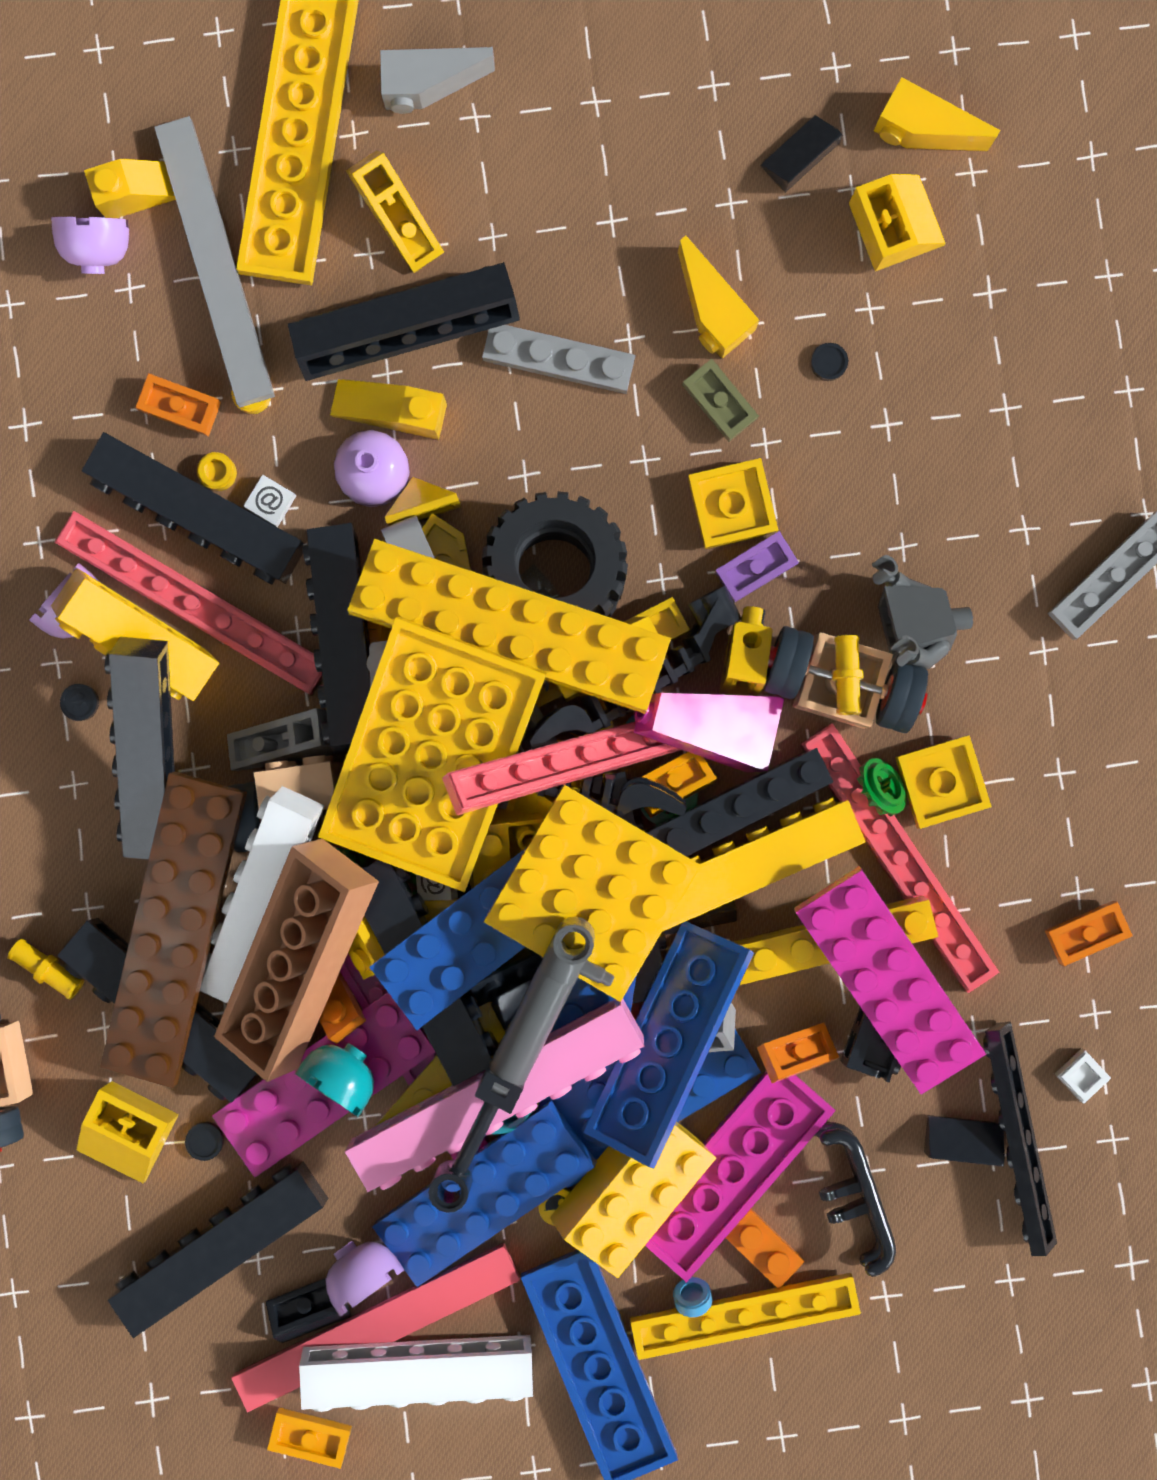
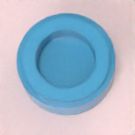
(693, 1297)

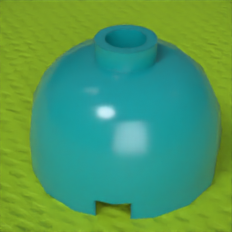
(339, 1075)

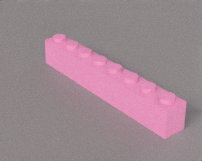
(445, 1119)

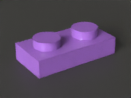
(757, 566)

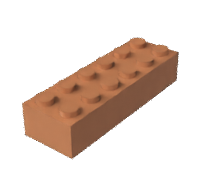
(295, 958)

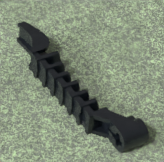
(711, 615)
(634, 794)

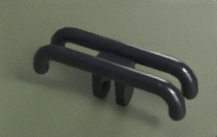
(884, 1252)

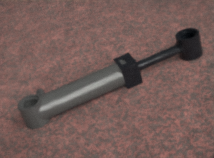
(519, 1050)

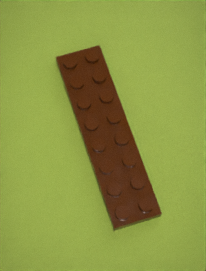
(173, 929)

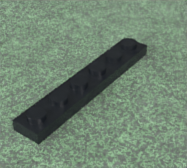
(1022, 1149)

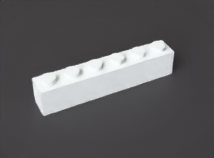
(285, 822)
(416, 1372)

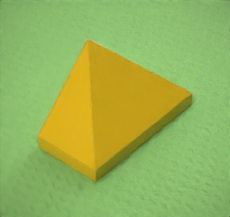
(421, 500)

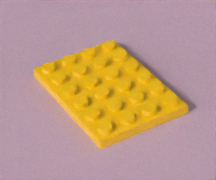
(426, 715)

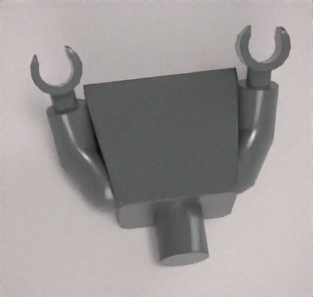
(916, 617)

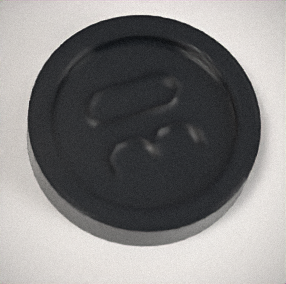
(829, 361)
(79, 702)
(204, 1141)

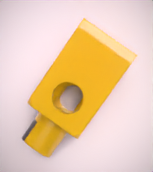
(743, 666)

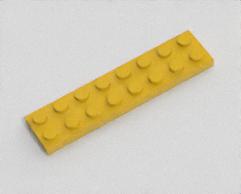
(297, 139)
(564, 640)

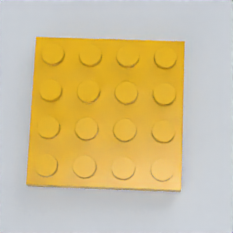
(597, 870)

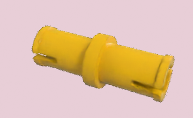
(847, 675)
(45, 969)

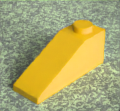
(928, 122)
(395, 210)
(717, 308)
(390, 407)

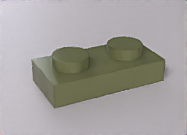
(720, 400)

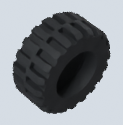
(567, 522)

